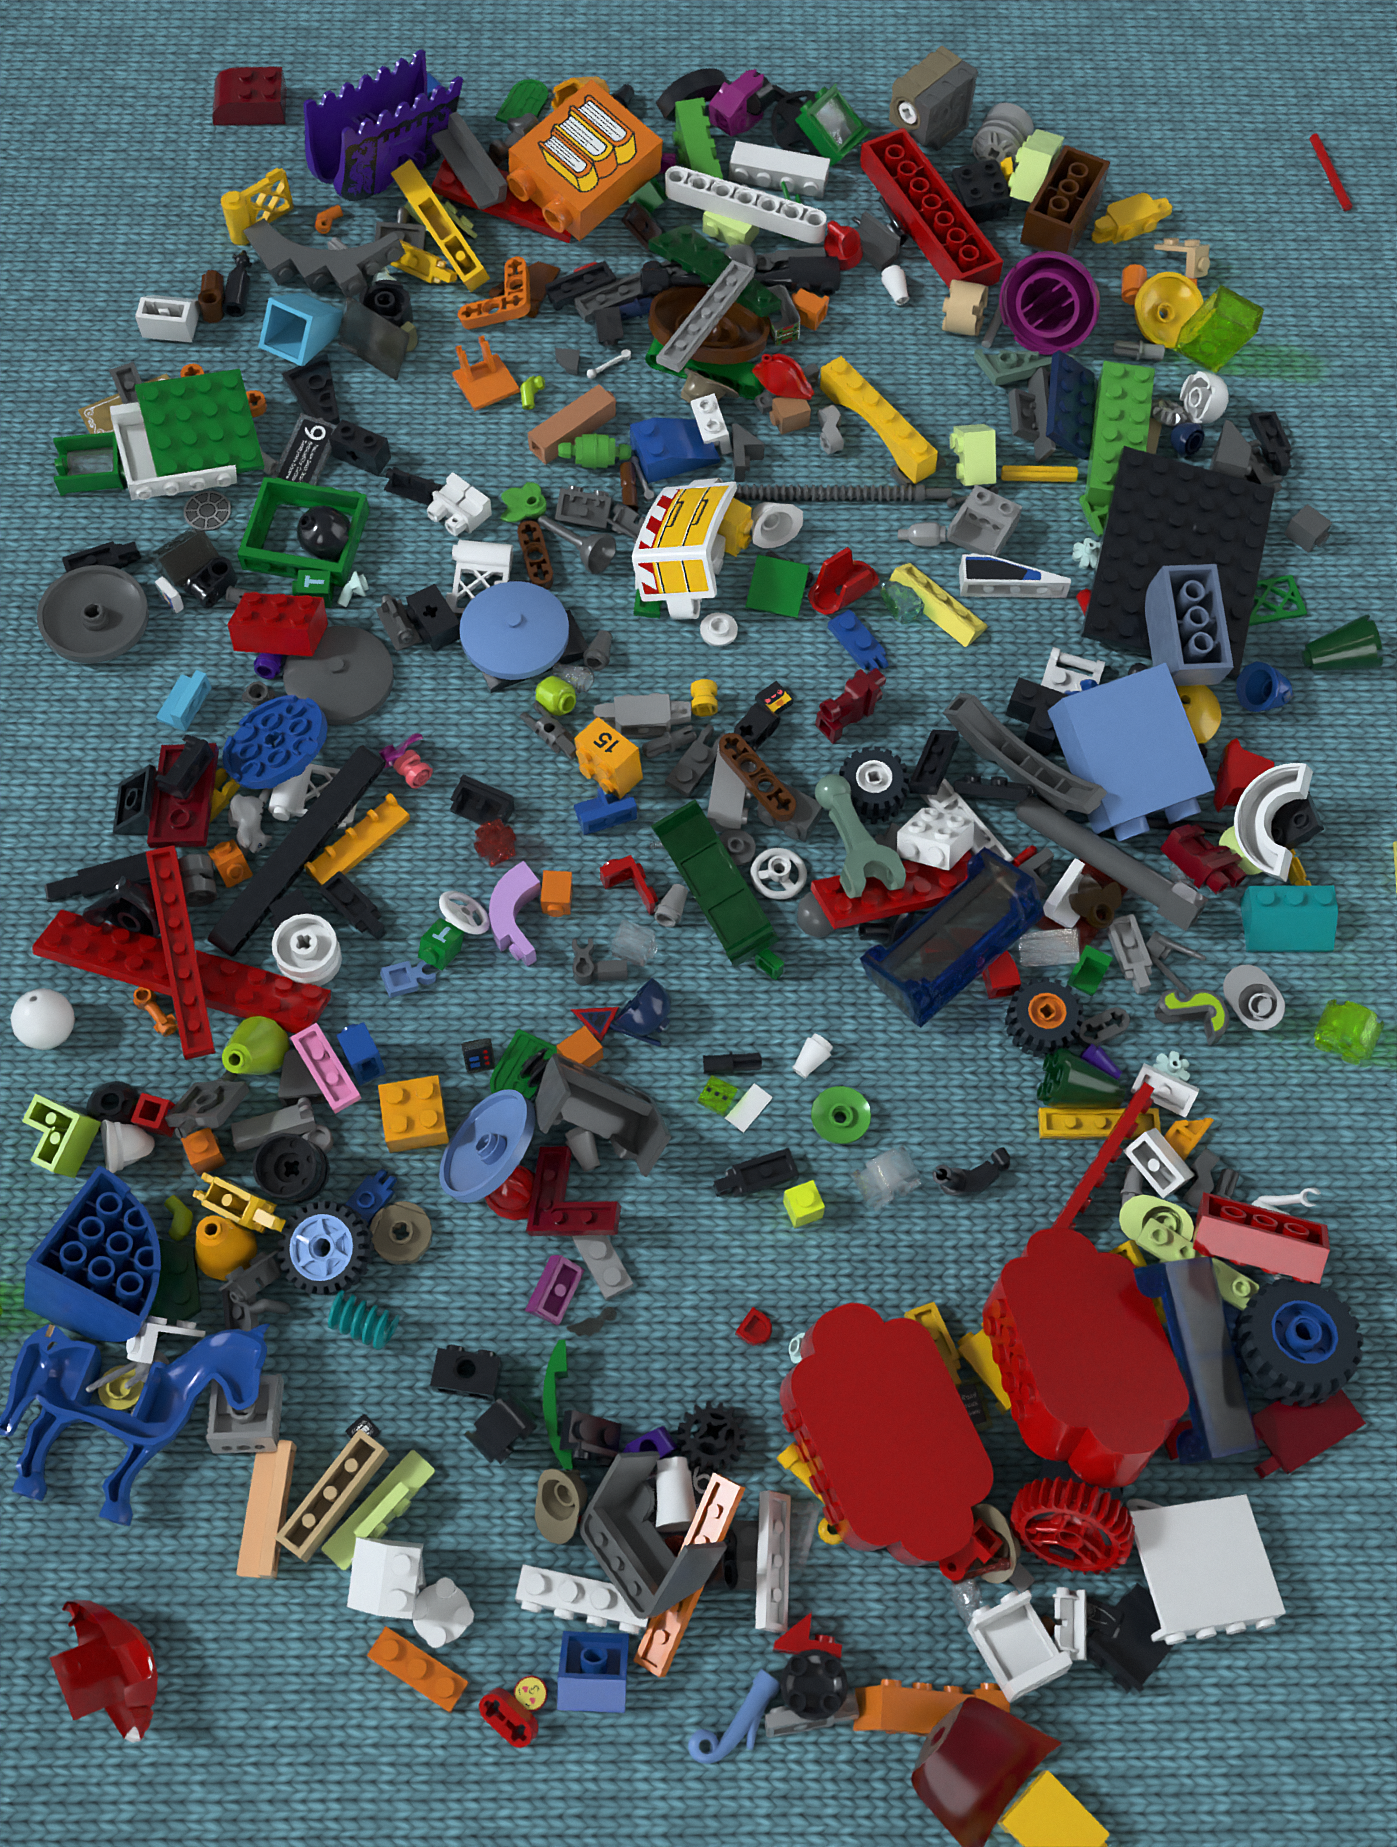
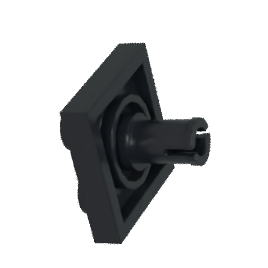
(1295, 823)

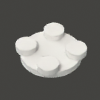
(442, 1613)

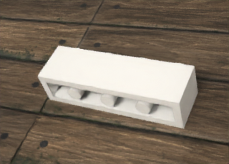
(771, 166)

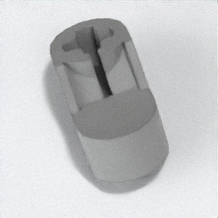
(830, 436)

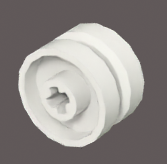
(307, 950)

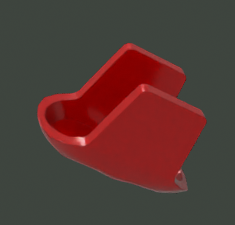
(840, 570)
(1235, 773)

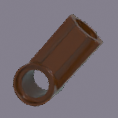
(212, 296)

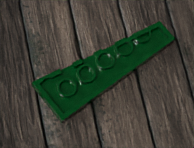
(706, 260)

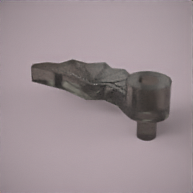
(593, 1325)

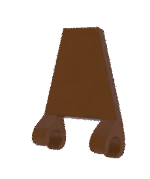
(540, 274)

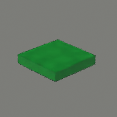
(777, 586)

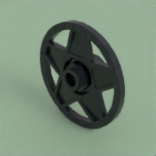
(792, 133)

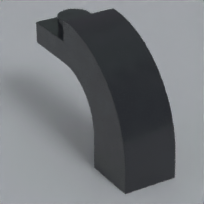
(693, 85)

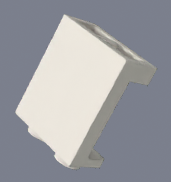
(1017, 1646)

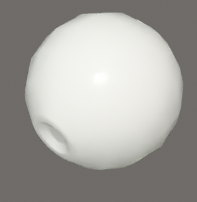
(42, 1019)

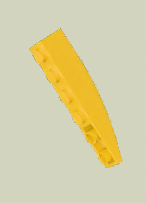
(440, 226)

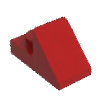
(798, 1640)

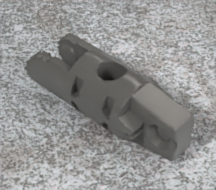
(551, 731)

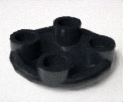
(814, 1685)

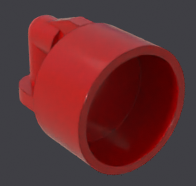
(844, 243)

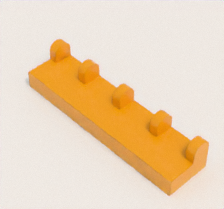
(358, 841)

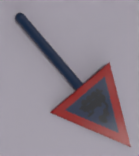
(600, 1020)

